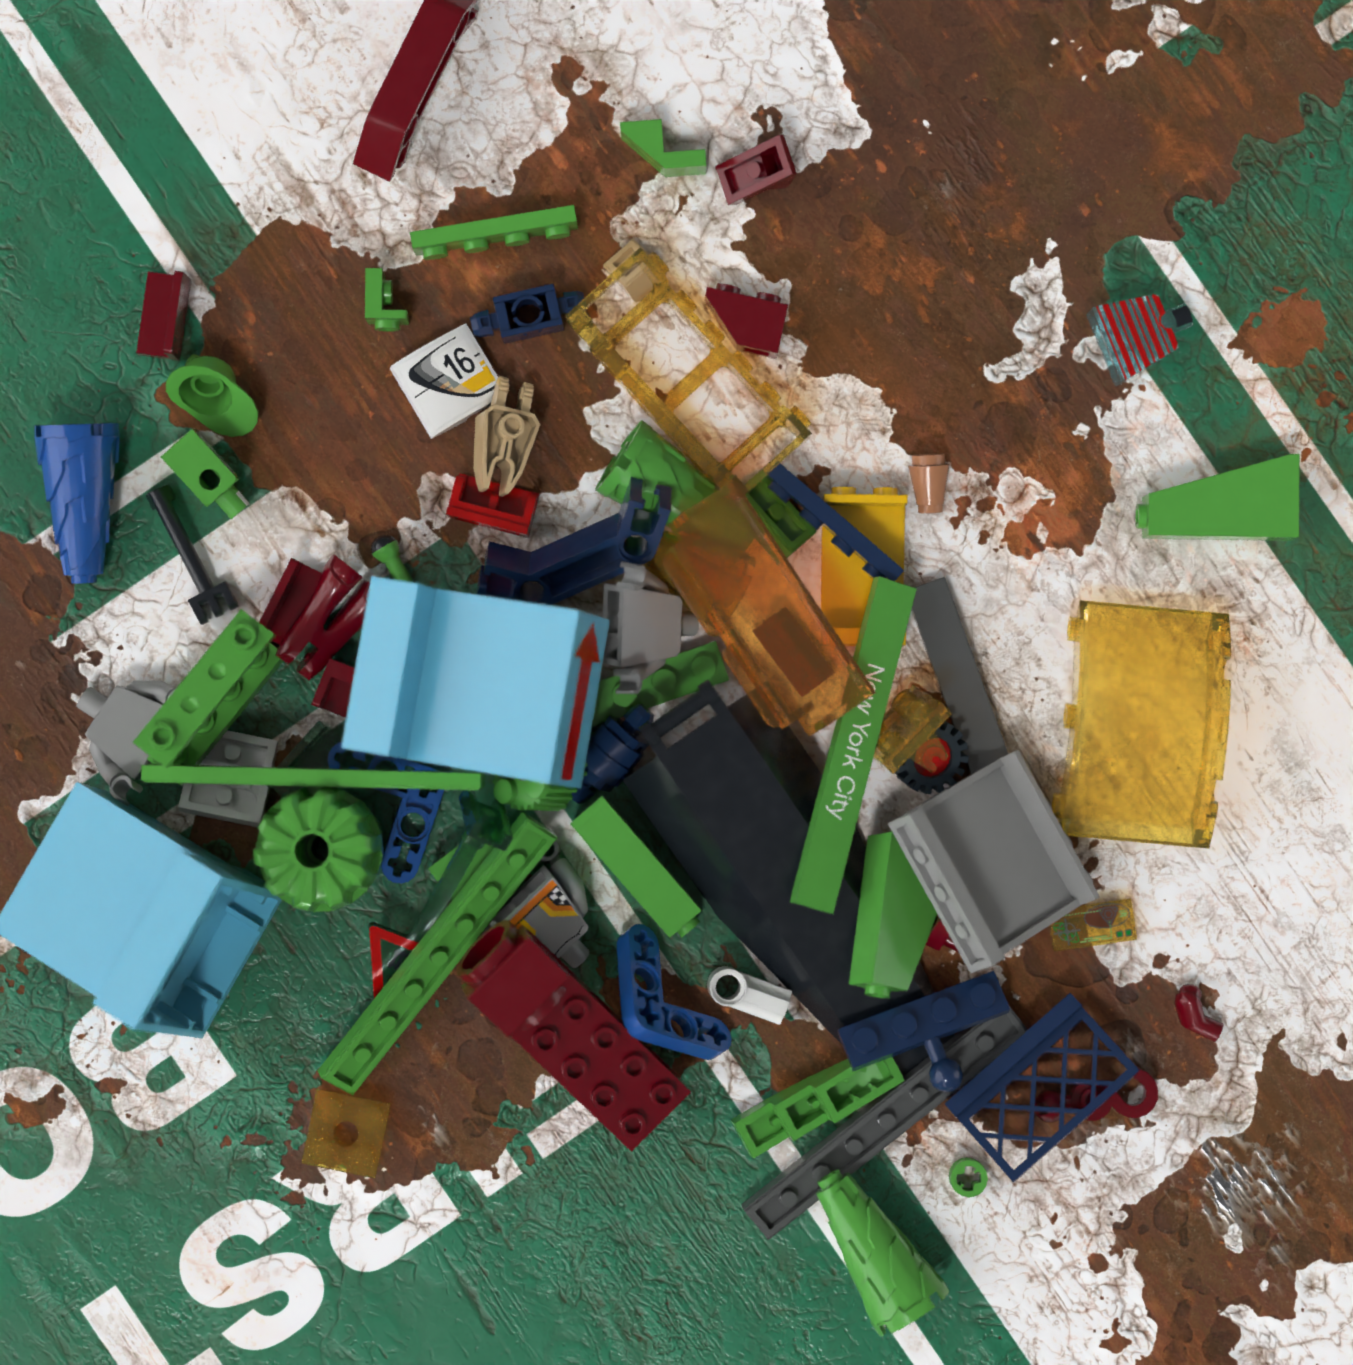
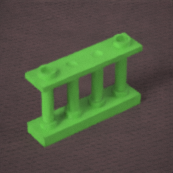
(211, 695)

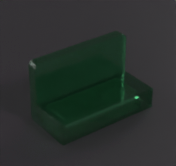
(312, 753)

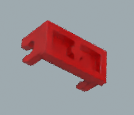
(508, 514)

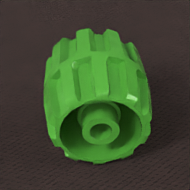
(289, 853)

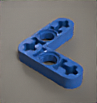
(409, 803)
(640, 954)

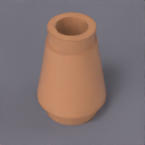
(929, 481)

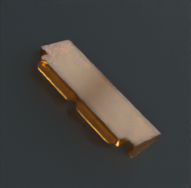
(763, 613)

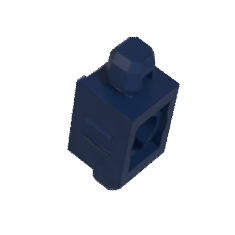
(486, 323)

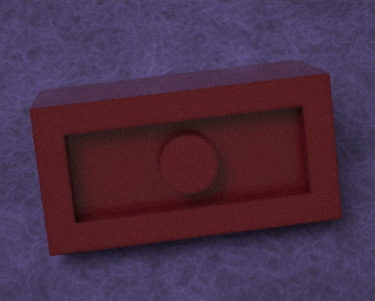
(163, 315)
(289, 598)

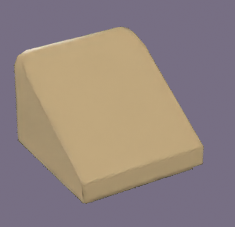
(635, 281)

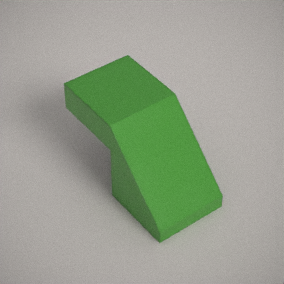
(647, 140)

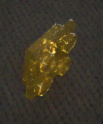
(327, 1151)

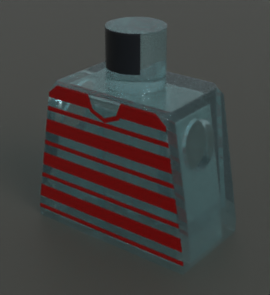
(1136, 334)

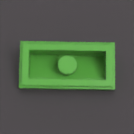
(780, 518)

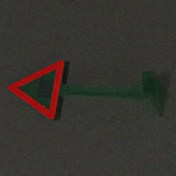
(482, 826)

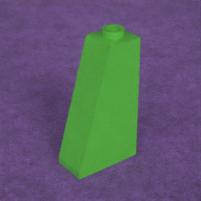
(1232, 505)
(637, 868)
(891, 920)

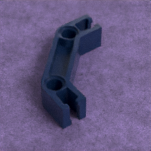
(579, 558)

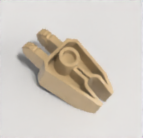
(504, 437)

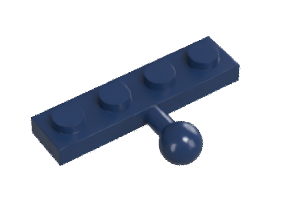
(925, 1023)

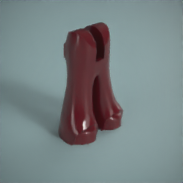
(332, 587)

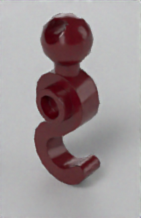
(1081, 1096)

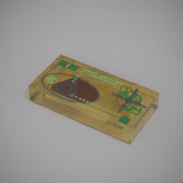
(1094, 925)

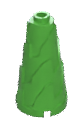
(655, 462)
(878, 1256)

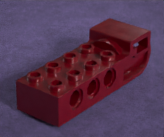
(569, 1032)

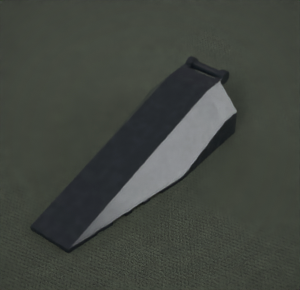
(737, 818)

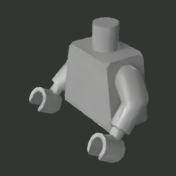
(642, 626)
(116, 726)

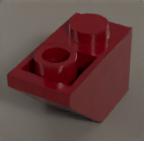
(749, 322)

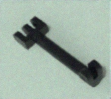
(208, 594)

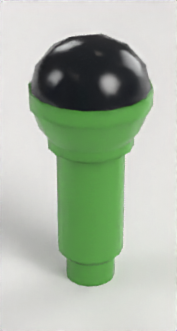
(386, 550)

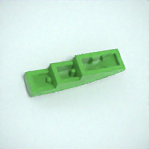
(812, 1102)

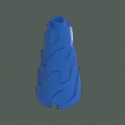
(79, 485)

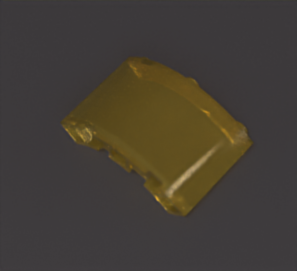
(1145, 724)

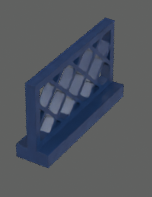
(1016, 1060)

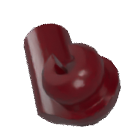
(1191, 1013)

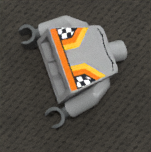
(551, 908)

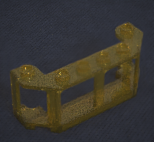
(662, 408)

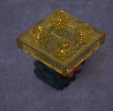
(920, 742)

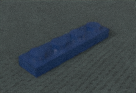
(819, 513)

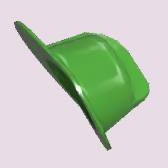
(210, 394)

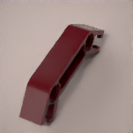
(411, 84)

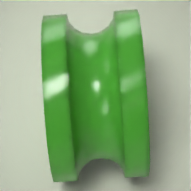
(977, 1186)

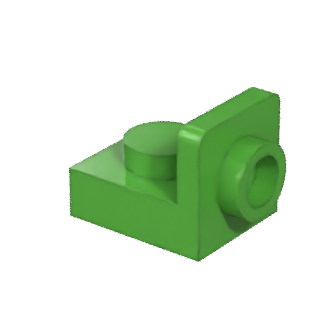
(377, 295)

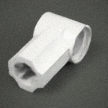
(752, 995)

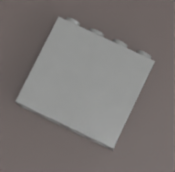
(993, 860)

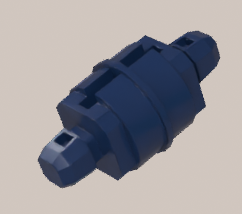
(613, 752)

